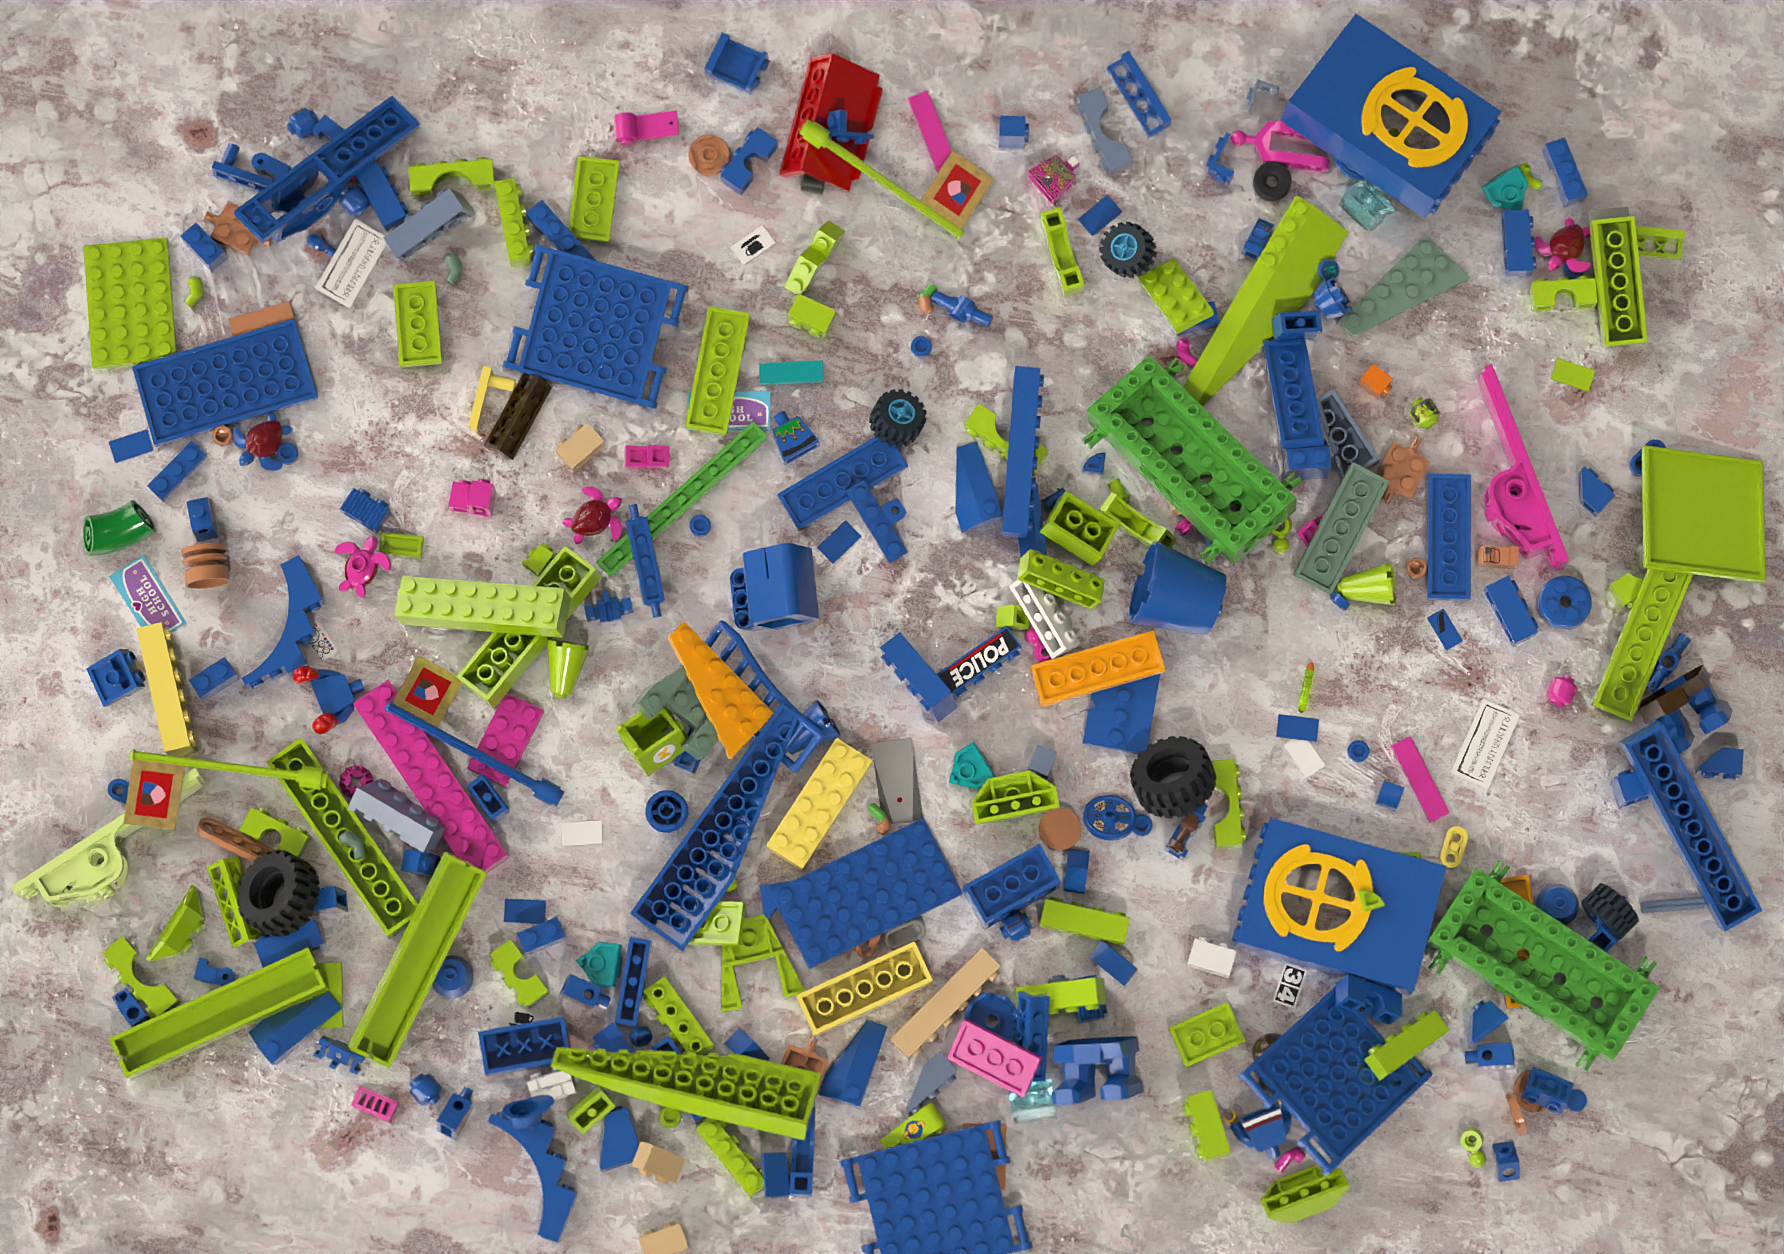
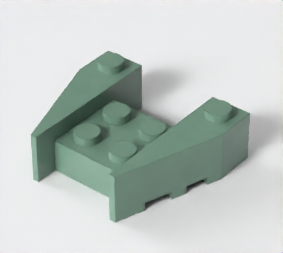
(679, 696)

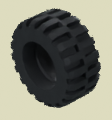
(1179, 795)
(295, 902)

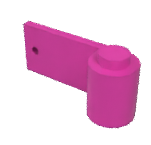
(645, 127)

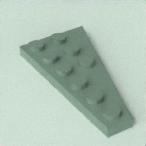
(1410, 282)

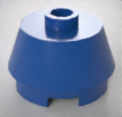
(1331, 299)
(666, 811)
(1558, 902)
(453, 977)

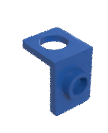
(1506, 1158)

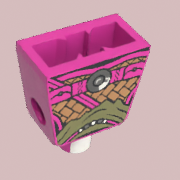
(1054, 177)

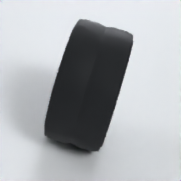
(1276, 170)

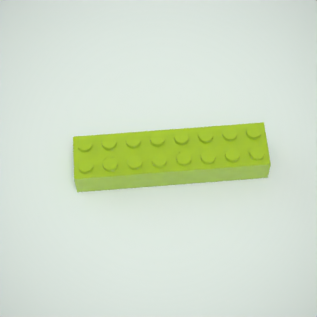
(482, 606)
(508, 655)

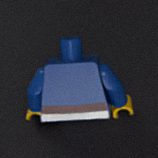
(1263, 1128)

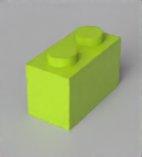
(811, 316)
(590, 1109)

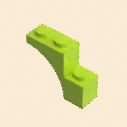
(812, 259)
(1136, 524)

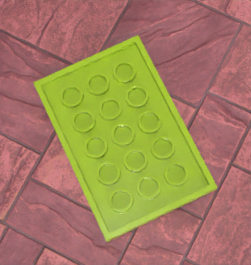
(129, 302)

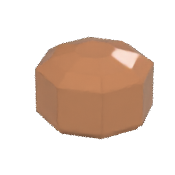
(222, 435)
(1416, 568)

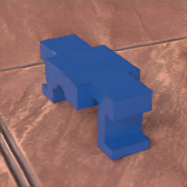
(608, 609)
(338, 1047)

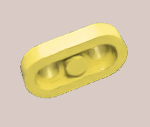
(1453, 848)

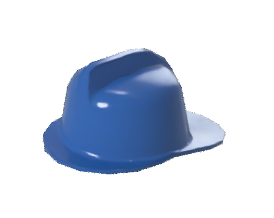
(527, 1112)

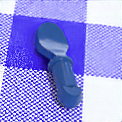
(318, 243)

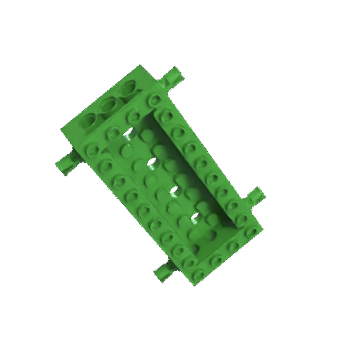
(1207, 450)
(1551, 950)

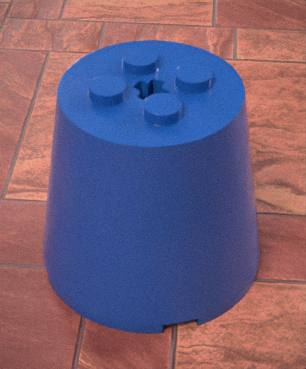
(1176, 592)

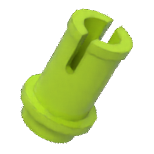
(1116, 487)

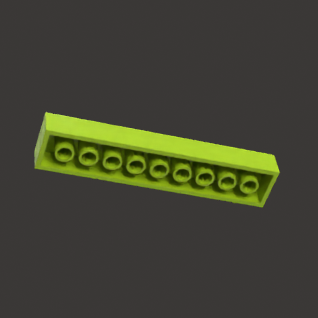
(329, 818)

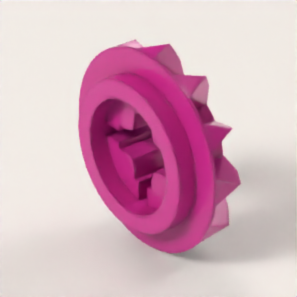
(357, 772)

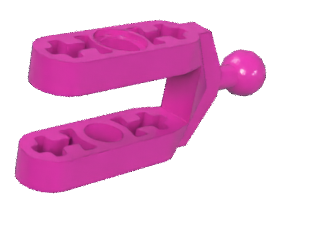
(1288, 159)

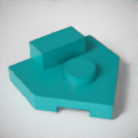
(1507, 189)
(971, 768)
(602, 964)

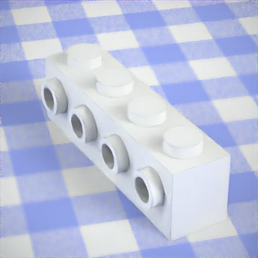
(1046, 619)

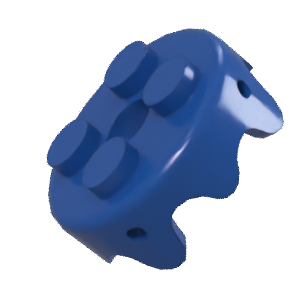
(1557, 615)
(995, 1005)

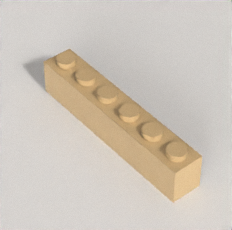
(945, 1004)

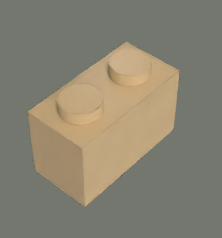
(579, 447)
(658, 1162)
(666, 1241)

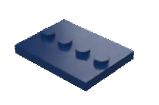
(1122, 716)

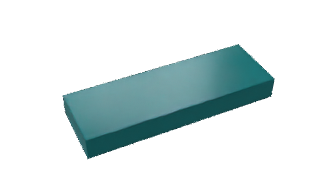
(791, 372)

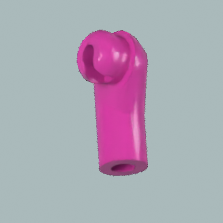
(1183, 352)
(1287, 1158)

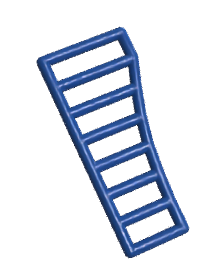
(774, 693)

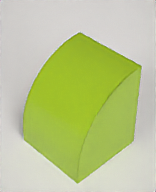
(1012, 617)

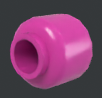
(1562, 691)

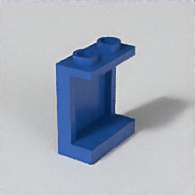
(736, 64)

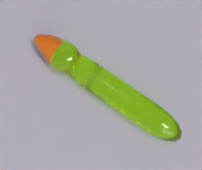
(1309, 673)

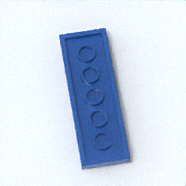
(1293, 393)
(825, 489)
(1449, 537)

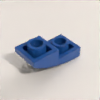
(1113, 963)

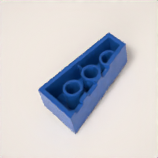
(919, 677)

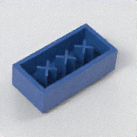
(522, 1046)

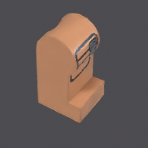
(1498, 556)

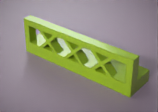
(1660, 235)
(230, 879)

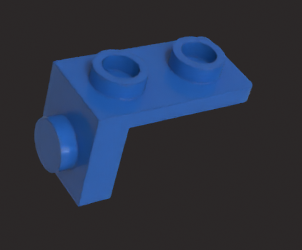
(838, 129)
(1220, 173)

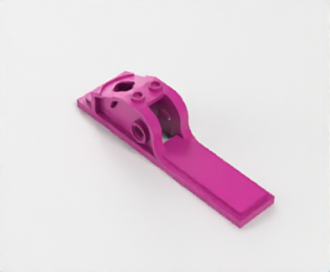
(1529, 508)

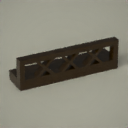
(520, 417)

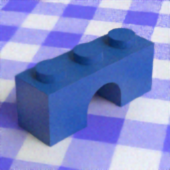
(757, 145)
(1569, 180)
(1356, 992)

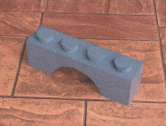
(1113, 154)

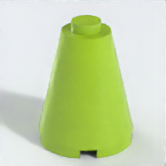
(1370, 585)
(565, 665)

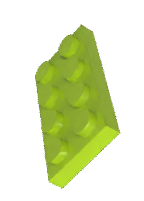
(593, 199)
(1175, 295)
(417, 324)

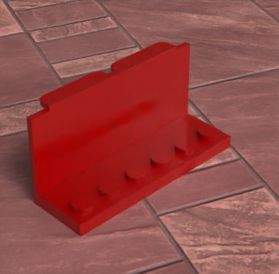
(831, 86)

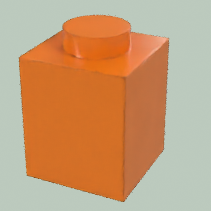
(1376, 382)

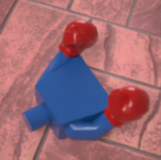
(333, 695)

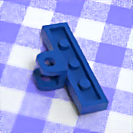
(879, 520)

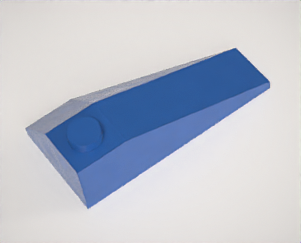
(975, 493)
(288, 1029)
(852, 1071)

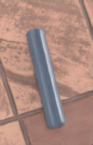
(1672, 905)

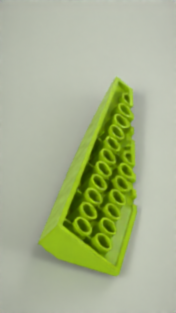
(1277, 284)
(710, 1085)

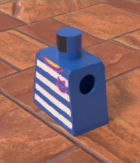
(1502, 1056)

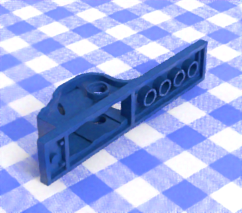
(337, 161)

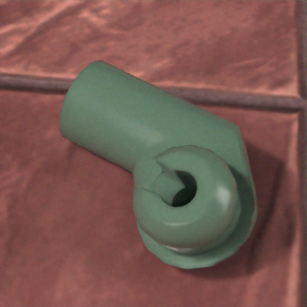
(455, 268)
(354, 841)

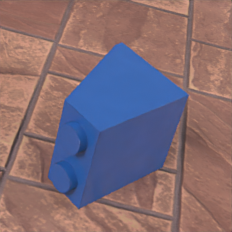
(1307, 462)

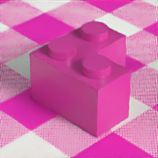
(473, 497)

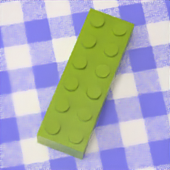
(1618, 281)

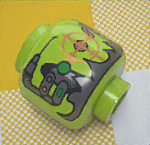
(1424, 413)

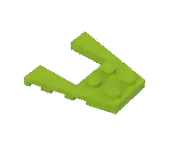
(757, 944)

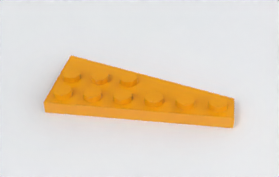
(723, 695)

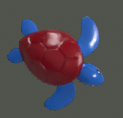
(261, 442)

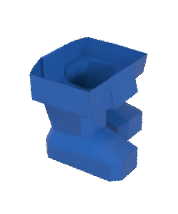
(1079, 1066)

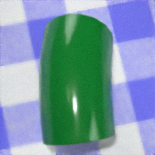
(116, 529)

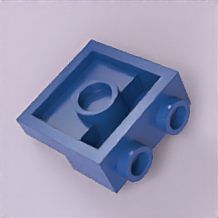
(116, 676)

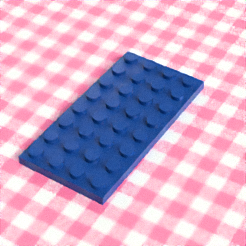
(224, 382)
(866, 893)

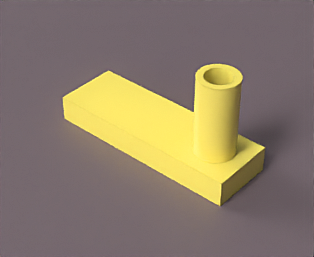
(487, 380)

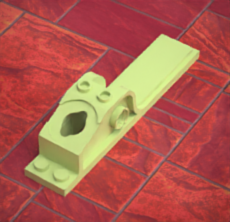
(80, 867)

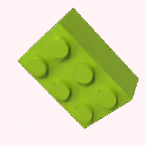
(1079, 528)
(1206, 1126)

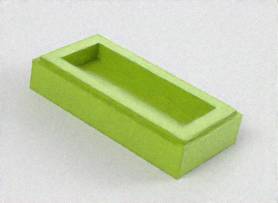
(401, 545)

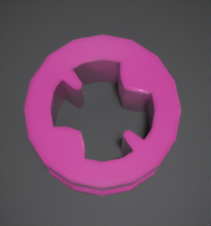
(1184, 527)

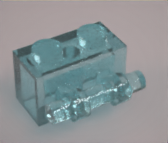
(1365, 205)
(1036, 1104)

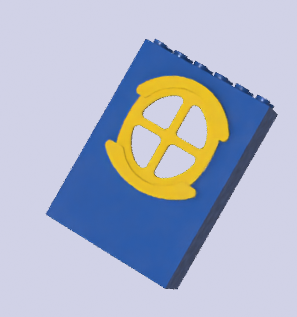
(1342, 115)
(1373, 944)

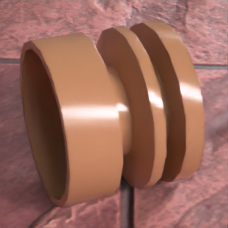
(205, 562)

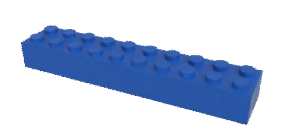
(1690, 825)

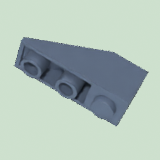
(933, 1076)

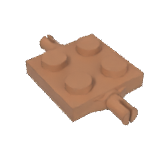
(232, 232)
(1403, 469)
(805, 1058)

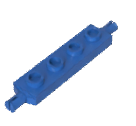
(645, 560)

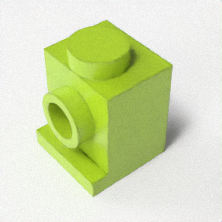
(539, 559)

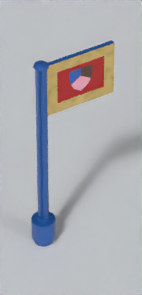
(425, 701)

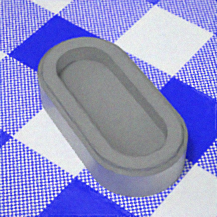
(905, 934)

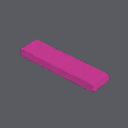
(930, 128)
(1419, 779)

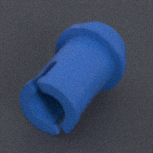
(1050, 501)

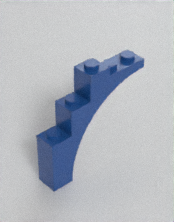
(298, 629)
(556, 1200)

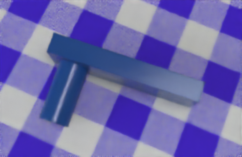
(238, 176)

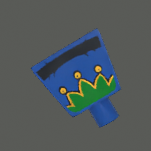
(793, 438)

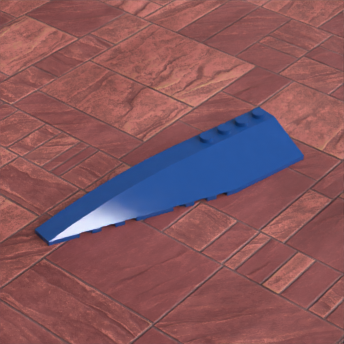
(716, 843)

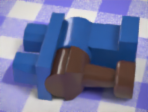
(1186, 829)

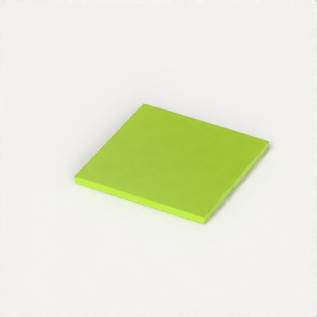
(1703, 514)

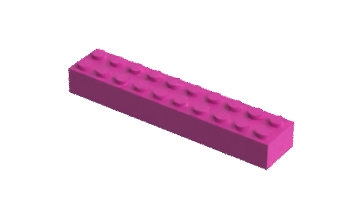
(431, 781)

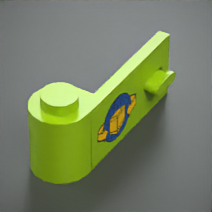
(917, 1127)

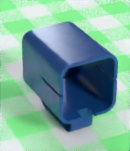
(777, 588)

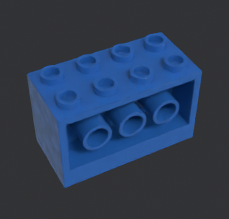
(1011, 886)

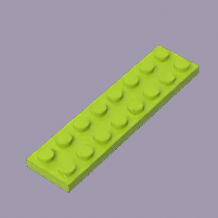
(1641, 642)

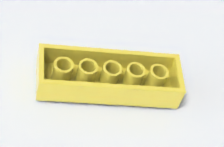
(166, 690)
(819, 804)
(864, 989)

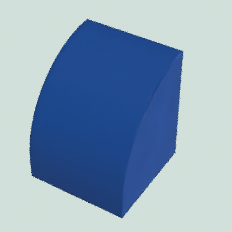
(1389, 795)

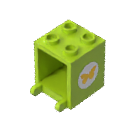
(647, 741)

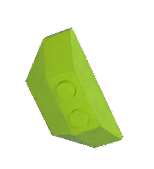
(1013, 798)
(180, 929)
(1303, 1194)

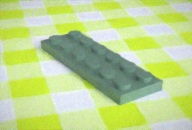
(1341, 528)

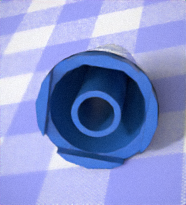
(817, 715)

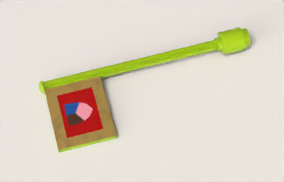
(947, 200)
(158, 782)

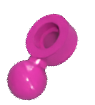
(1032, 638)

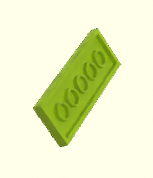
(717, 371)

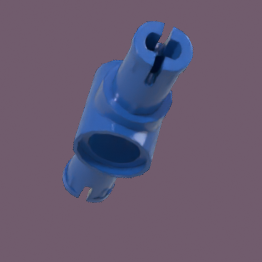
(962, 308)
(1672, 653)

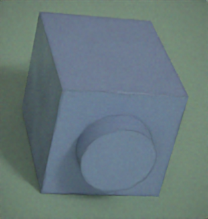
(1042, 761)

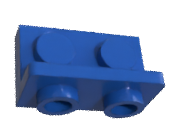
(1547, 1090)

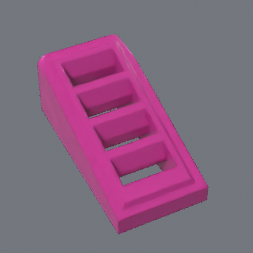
(390, 1112)

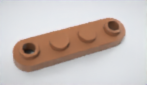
(231, 839)

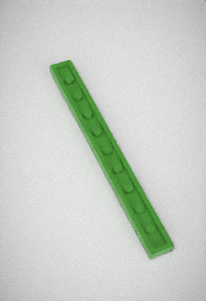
(687, 494)

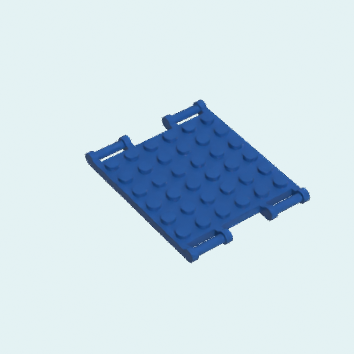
(595, 326)
(1327, 1084)
(938, 1195)

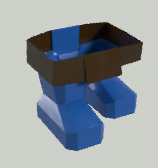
(1691, 689)

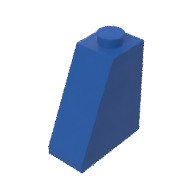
(619, 1140)

